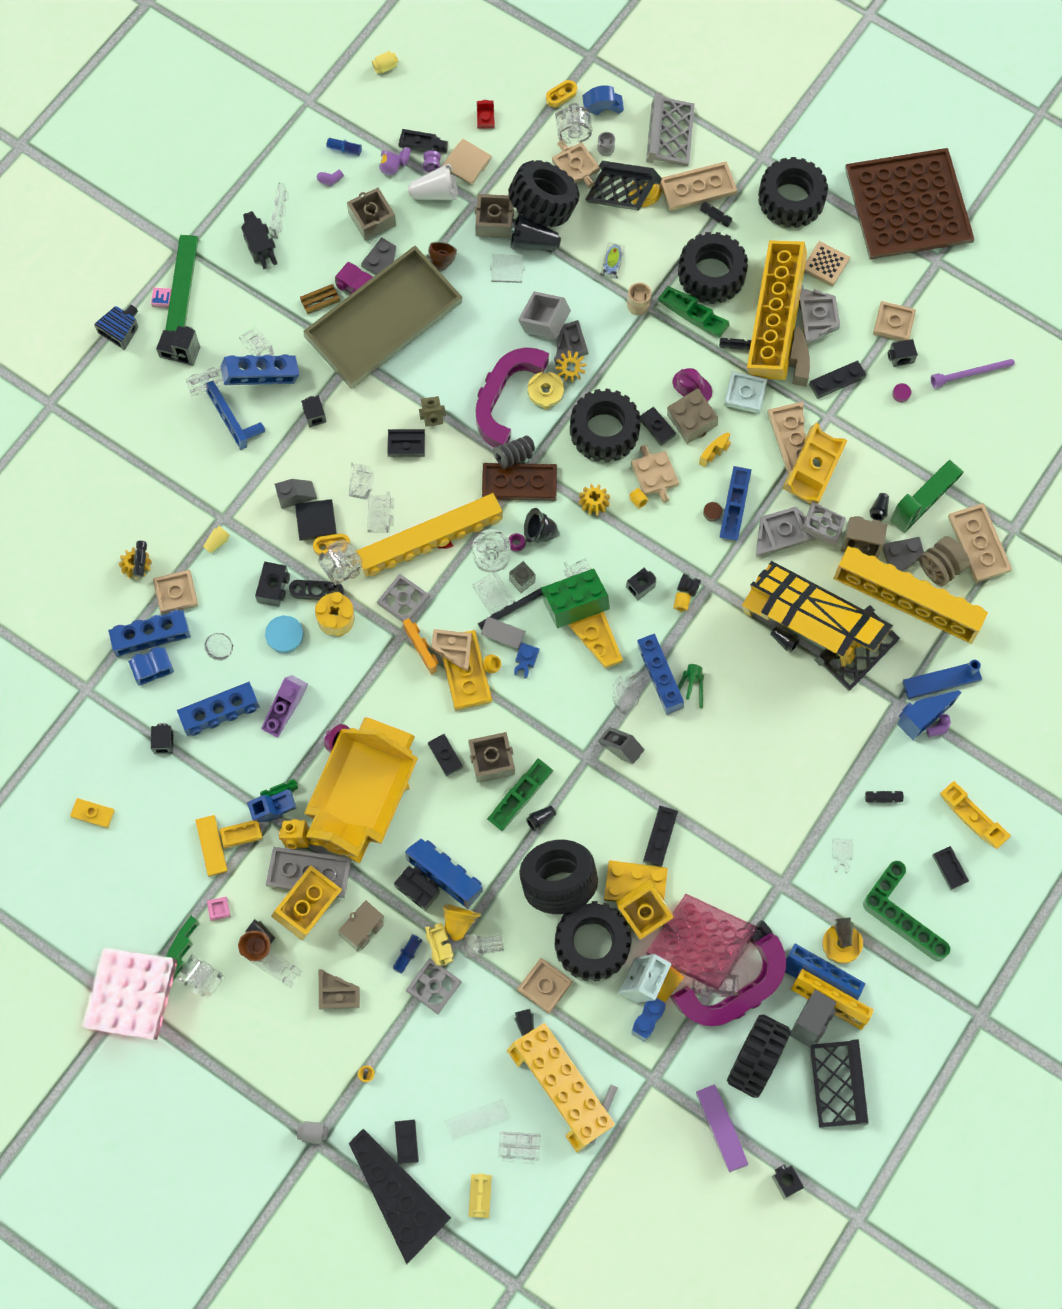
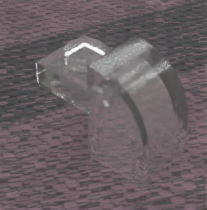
(623, 693)

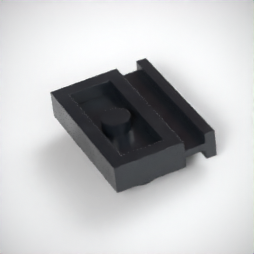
(406, 443)

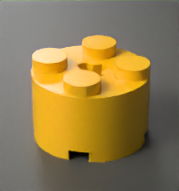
(335, 604)

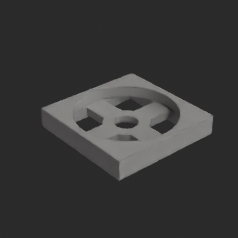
(820, 532)
(401, 580)
(455, 983)

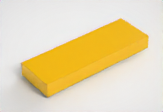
(211, 845)

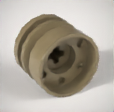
(944, 561)

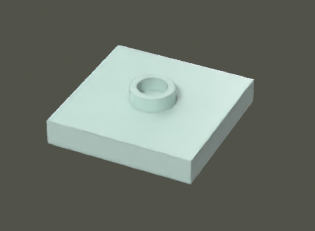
(745, 392)

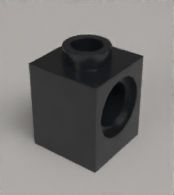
(902, 352)
(313, 411)
(638, 590)
(162, 739)
(796, 1185)

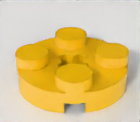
(835, 952)

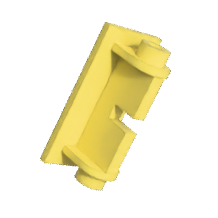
(441, 953)
(480, 1195)

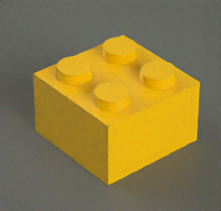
(644, 909)

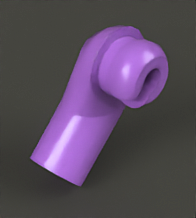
(329, 179)
(941, 728)

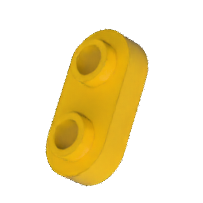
(560, 94)
(327, 541)

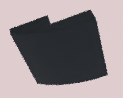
(315, 519)

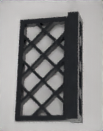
(627, 173)
(827, 655)
(857, 1081)

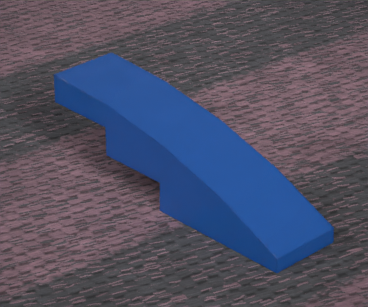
(735, 503)

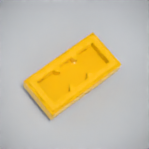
(92, 813)
(240, 834)

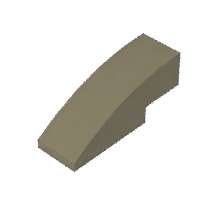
(799, 358)

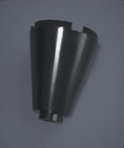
(533, 236)

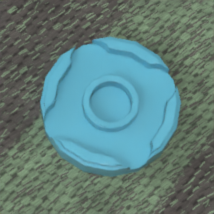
(284, 634)

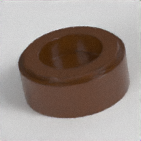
(712, 511)

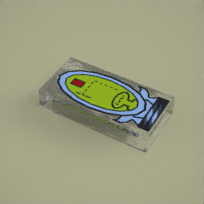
(612, 260)

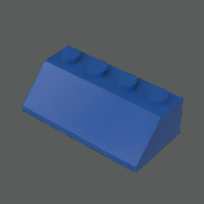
(447, 875)

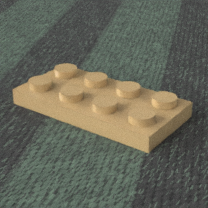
(698, 186)
(980, 541)

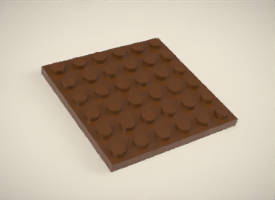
(909, 203)

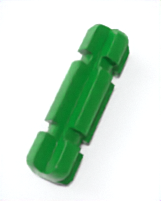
(291, 785)

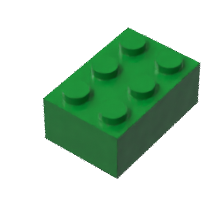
(575, 598)

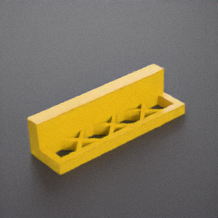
(845, 1003)

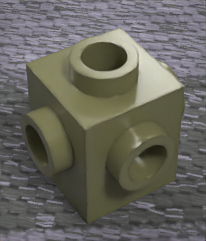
(432, 411)

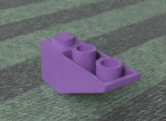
(284, 705)

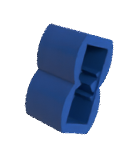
(151, 665)
(646, 1021)

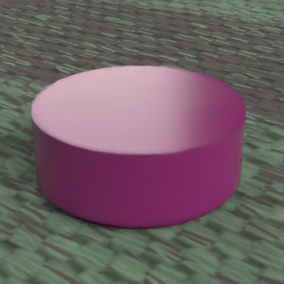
(901, 392)

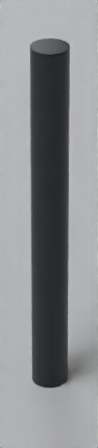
(513, 607)

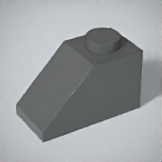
(294, 492)
(622, 745)

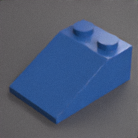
(924, 712)

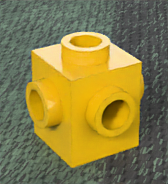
(294, 834)

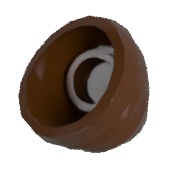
(441, 255)

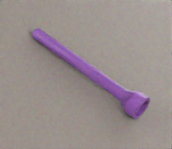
(939, 380)

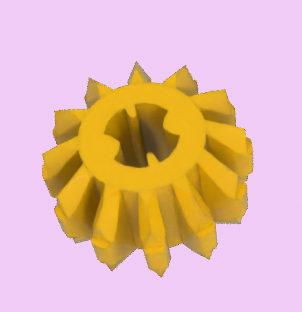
(564, 365)
(587, 502)
(127, 563)

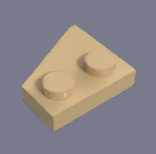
(452, 646)

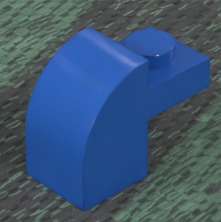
(603, 98)
(271, 808)

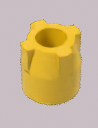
(638, 498)
(682, 601)

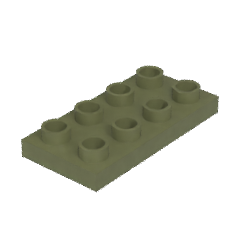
(382, 317)

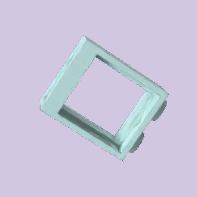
(642, 986)

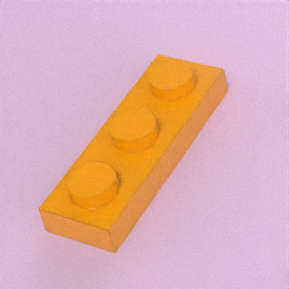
(420, 645)

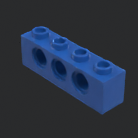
(251, 375)
(158, 637)
(660, 674)
(208, 706)

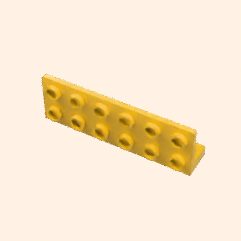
(563, 1085)

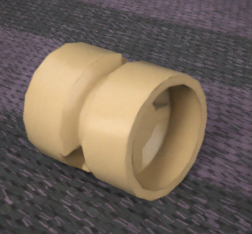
(639, 298)

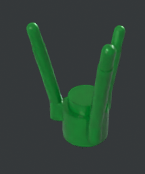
(693, 675)

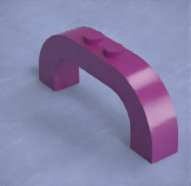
(517, 360)
(748, 996)

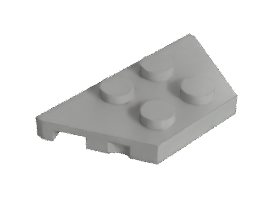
(818, 314)
(782, 531)

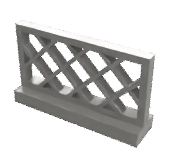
(655, 132)

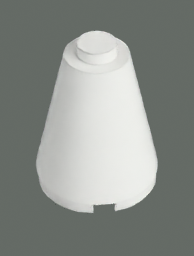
(435, 185)

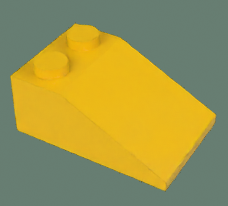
(306, 902)

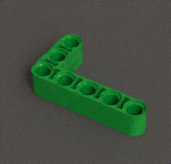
(913, 507)
(901, 916)

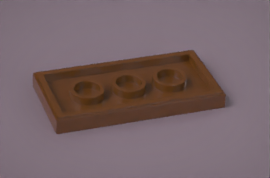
(520, 481)

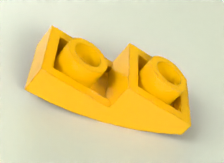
(716, 447)
(670, 984)

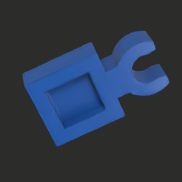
(526, 657)

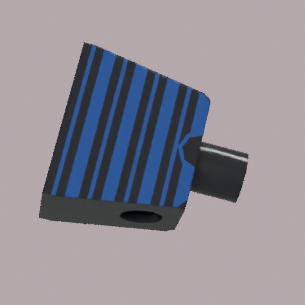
(118, 325)

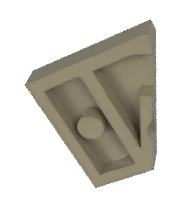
(337, 993)

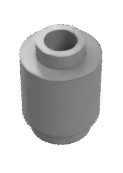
(312, 1132)

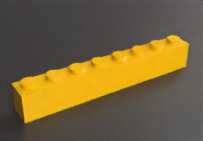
(430, 534)

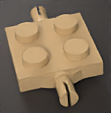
(576, 162)
(654, 473)

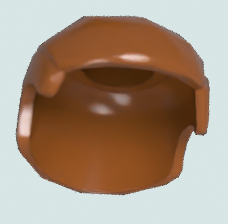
(254, 945)

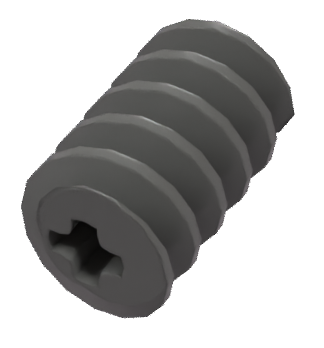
(514, 451)

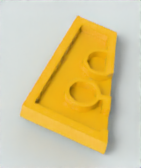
(598, 638)

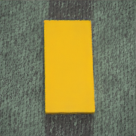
(471, 686)

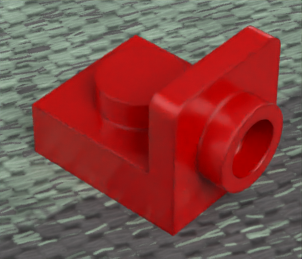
(485, 114)

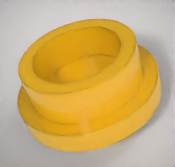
(492, 663)

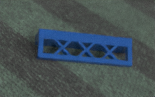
(795, 964)

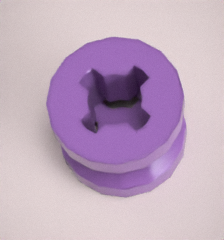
(431, 161)

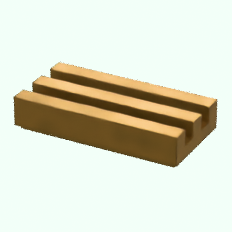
(318, 296)

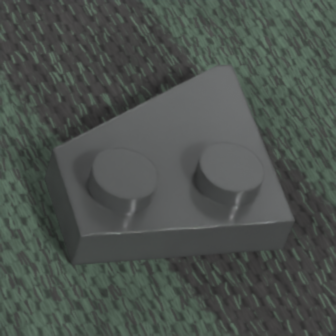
(379, 257)
(571, 340)
(903, 552)

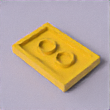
(625, 877)

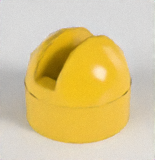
(369, 1076)

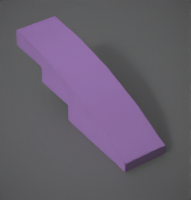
(722, 1128)

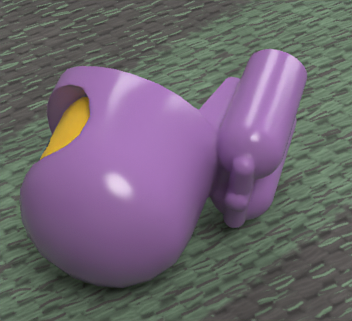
(390, 162)

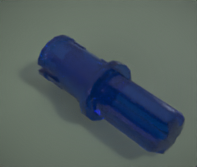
(344, 146)
(407, 954)

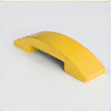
(973, 817)

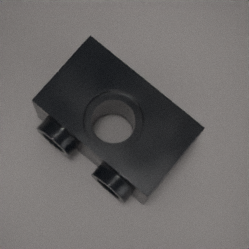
(272, 573)

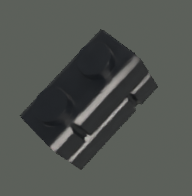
(417, 887)

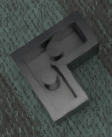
(179, 345)

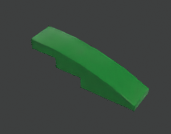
(693, 312)
(520, 794)
(182, 944)

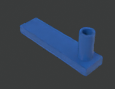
(239, 435)
(942, 679)

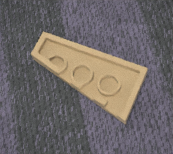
(789, 431)

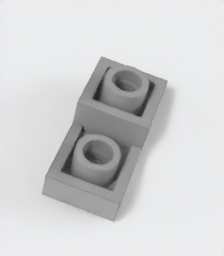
(503, 632)

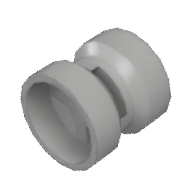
(606, 143)

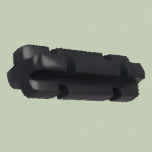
(716, 214)
(734, 343)
(139, 559)
(884, 796)

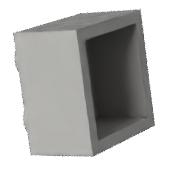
(544, 315)

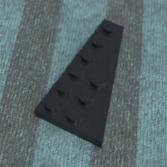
(404, 1204)

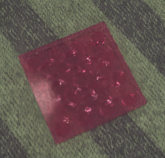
(702, 941)
(130, 993)

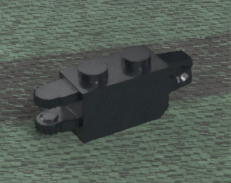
(257, 239)

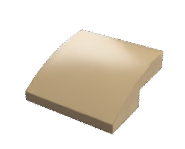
(468, 161)

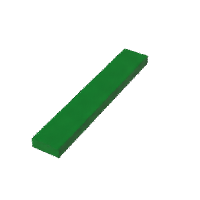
(182, 282)

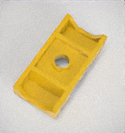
(810, 481)

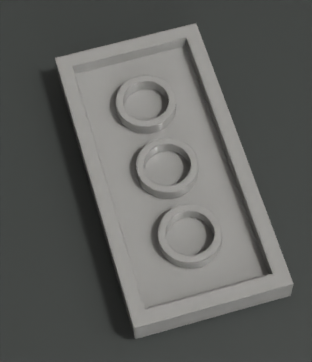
(290, 864)

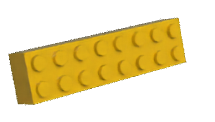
(777, 309)
(910, 595)

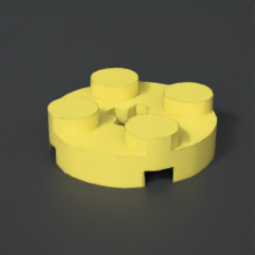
(545, 380)

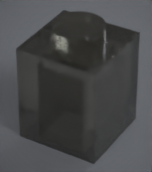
(522, 577)

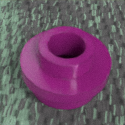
(517, 537)

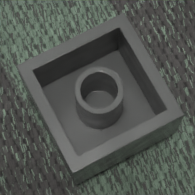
(813, 1019)

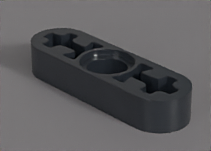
(310, 583)

